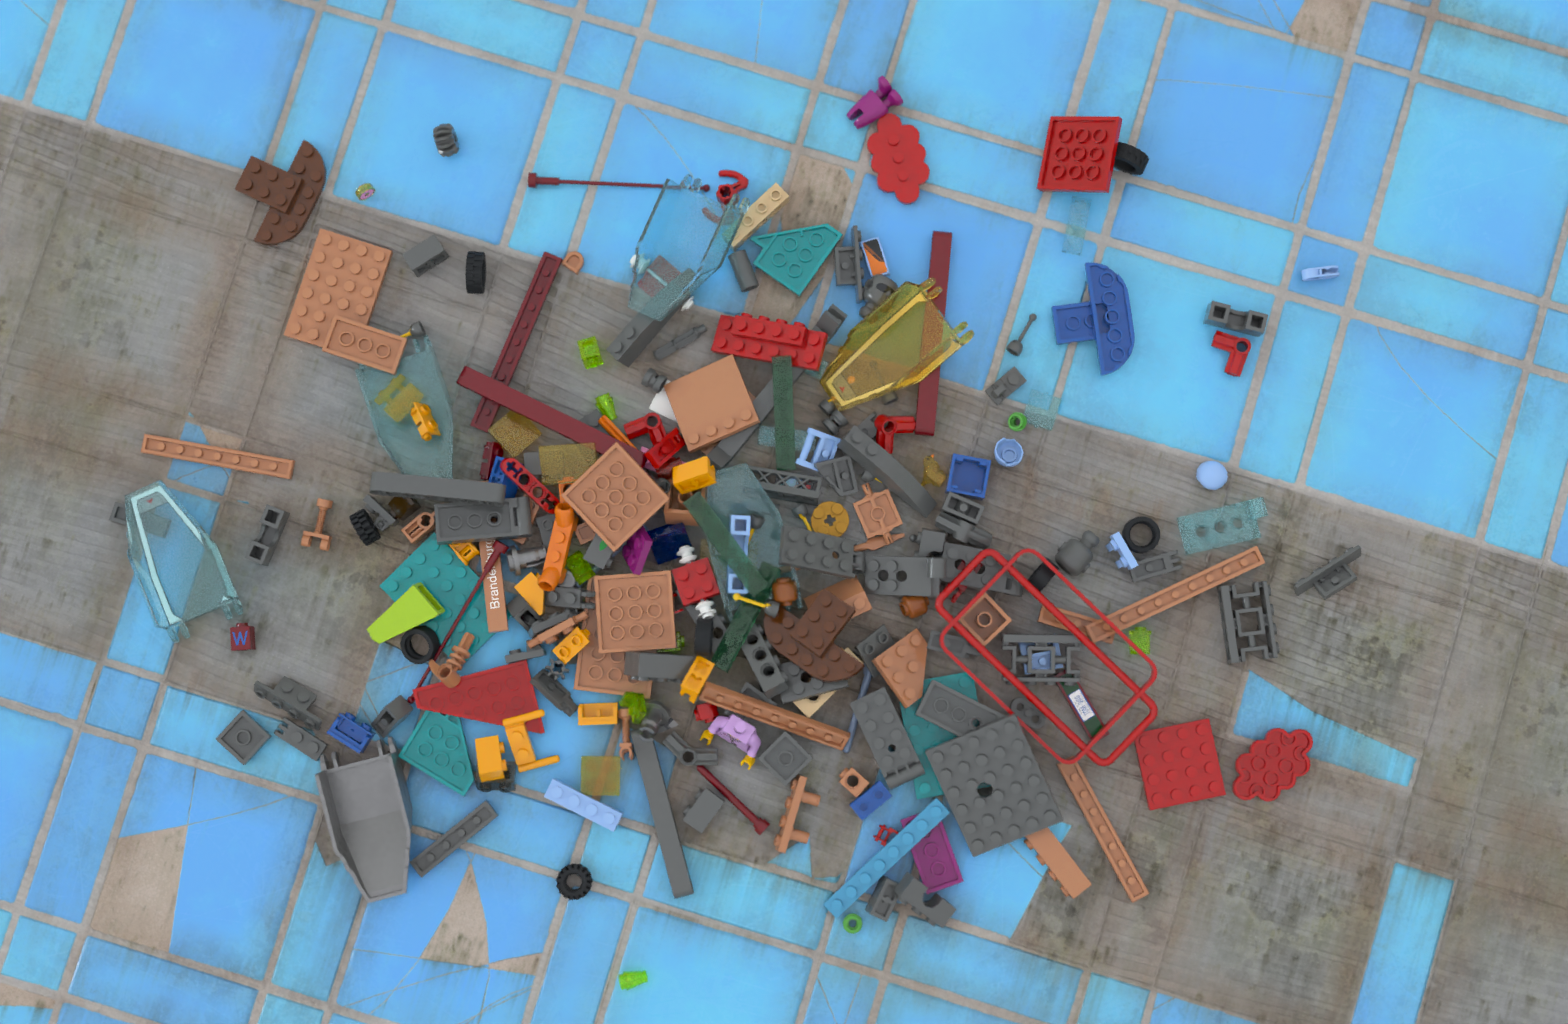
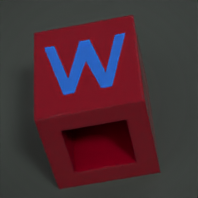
(242, 637)

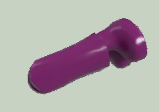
(872, 105)

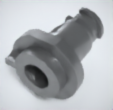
(525, 558)
(656, 716)

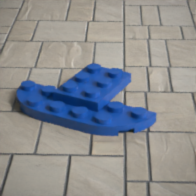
(1102, 319)

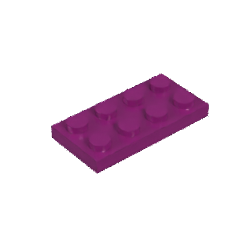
(935, 858)

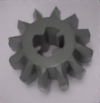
(446, 140)

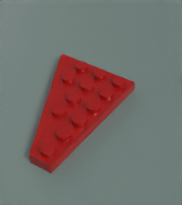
(485, 696)

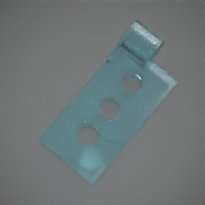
(1247, 511)

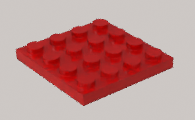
(1079, 154)
(1179, 764)

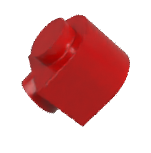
(706, 712)

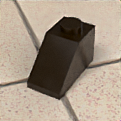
(403, 507)

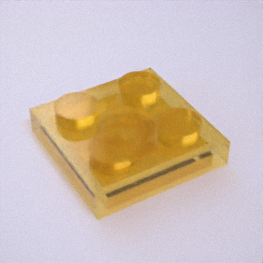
(514, 433)
(600, 775)

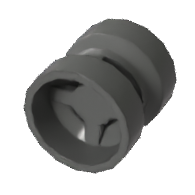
(653, 380)
(838, 422)

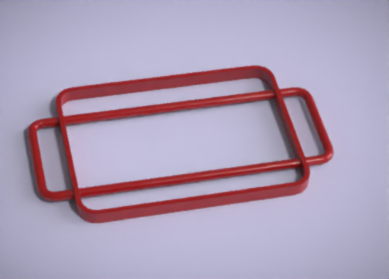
(1139, 692)

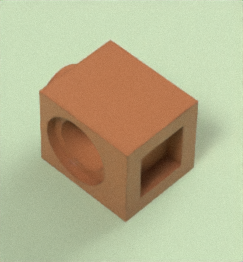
(859, 787)

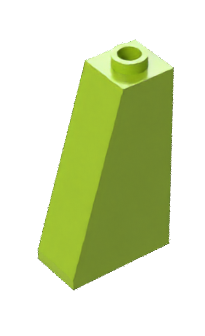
(409, 611)

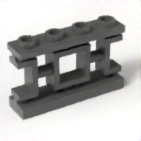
(1231, 622)
(1041, 641)

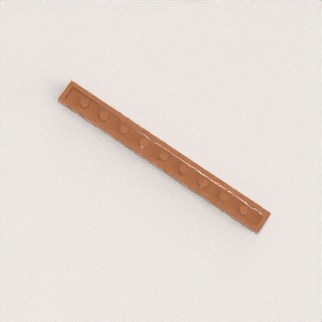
(1176, 594)

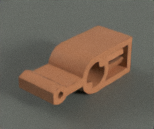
(416, 530)

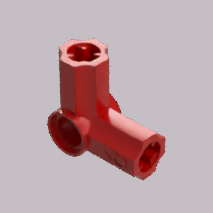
(1236, 358)
(896, 424)
(640, 427)

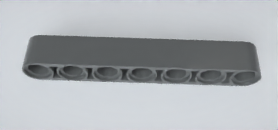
(437, 489)

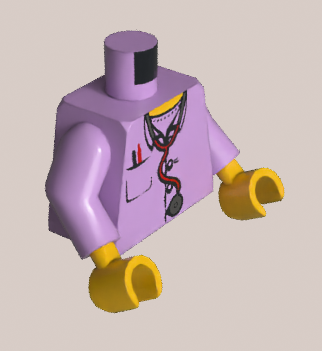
(737, 733)

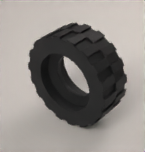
(1130, 159)
(475, 272)

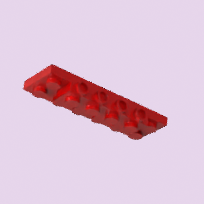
(763, 338)

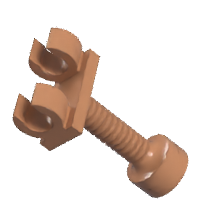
(325, 543)
(626, 746)

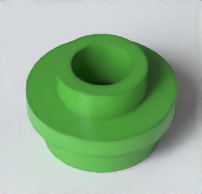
(1012, 421)
(857, 927)

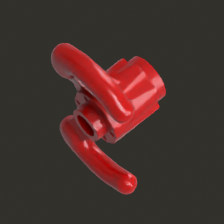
(729, 189)

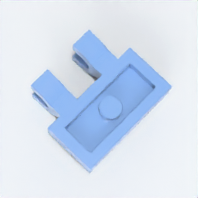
(1118, 544)

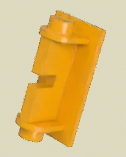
(422, 414)
(572, 644)

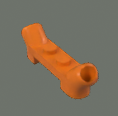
(560, 540)

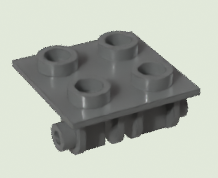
(873, 646)

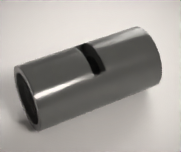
(743, 271)

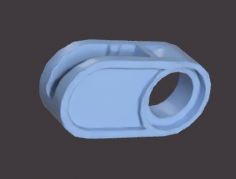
(1320, 273)

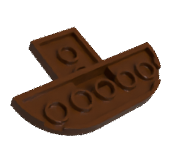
(288, 194)
(810, 639)

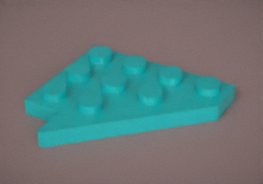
(795, 254)
(440, 751)

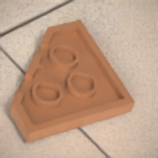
(904, 667)

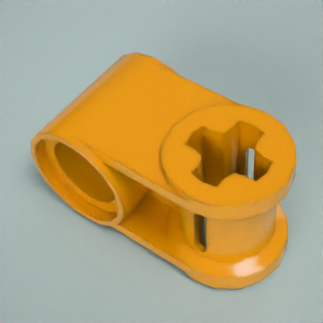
(462, 549)

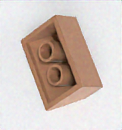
(848, 591)

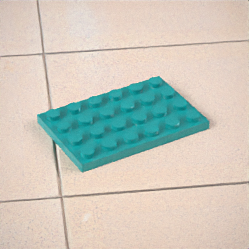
(451, 586)
(926, 734)

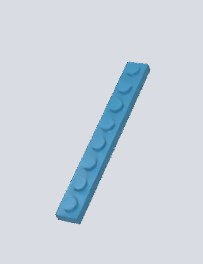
(886, 857)

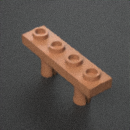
(786, 822)

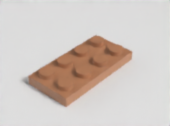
(364, 345)

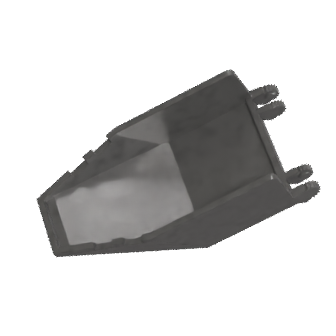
(369, 820)

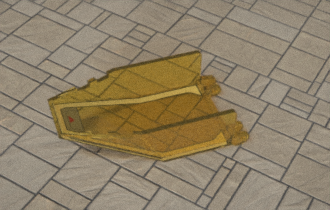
(893, 347)

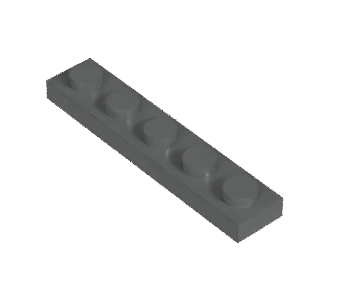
(454, 838)

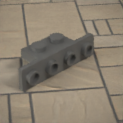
(848, 264)
(1332, 577)
(292, 699)

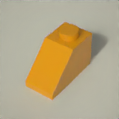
(532, 592)

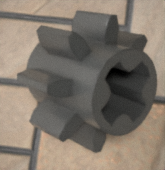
(558, 663)

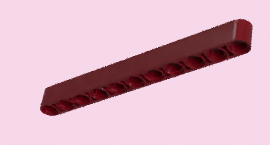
(929, 386)
(541, 413)

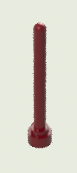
(759, 824)

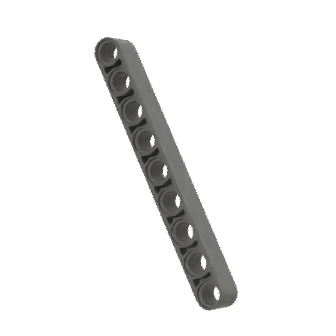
(662, 816)

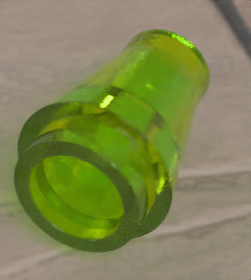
(606, 406)
(631, 979)

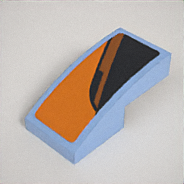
(874, 257)

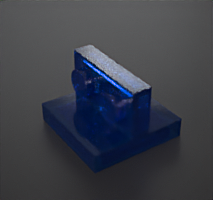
(667, 541)

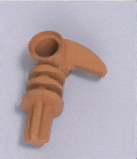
(448, 672)

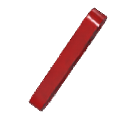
(530, 485)

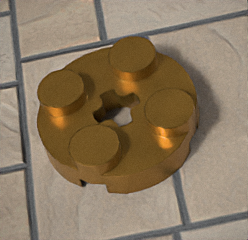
(836, 511)

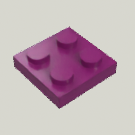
(637, 550)

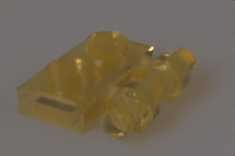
(403, 402)

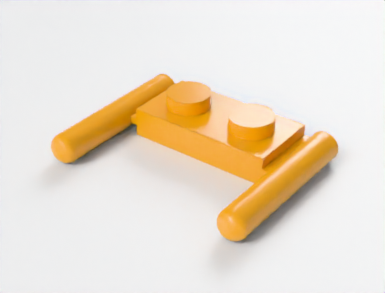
(521, 743)

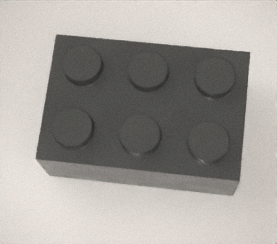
(657, 666)

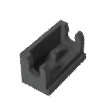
(425, 255)
(883, 899)

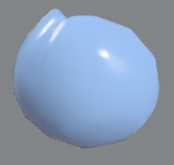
(1008, 452)
(1211, 475)

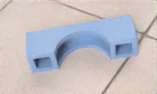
(740, 530)
(583, 805)

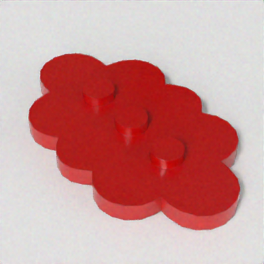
(898, 158)
(1272, 764)

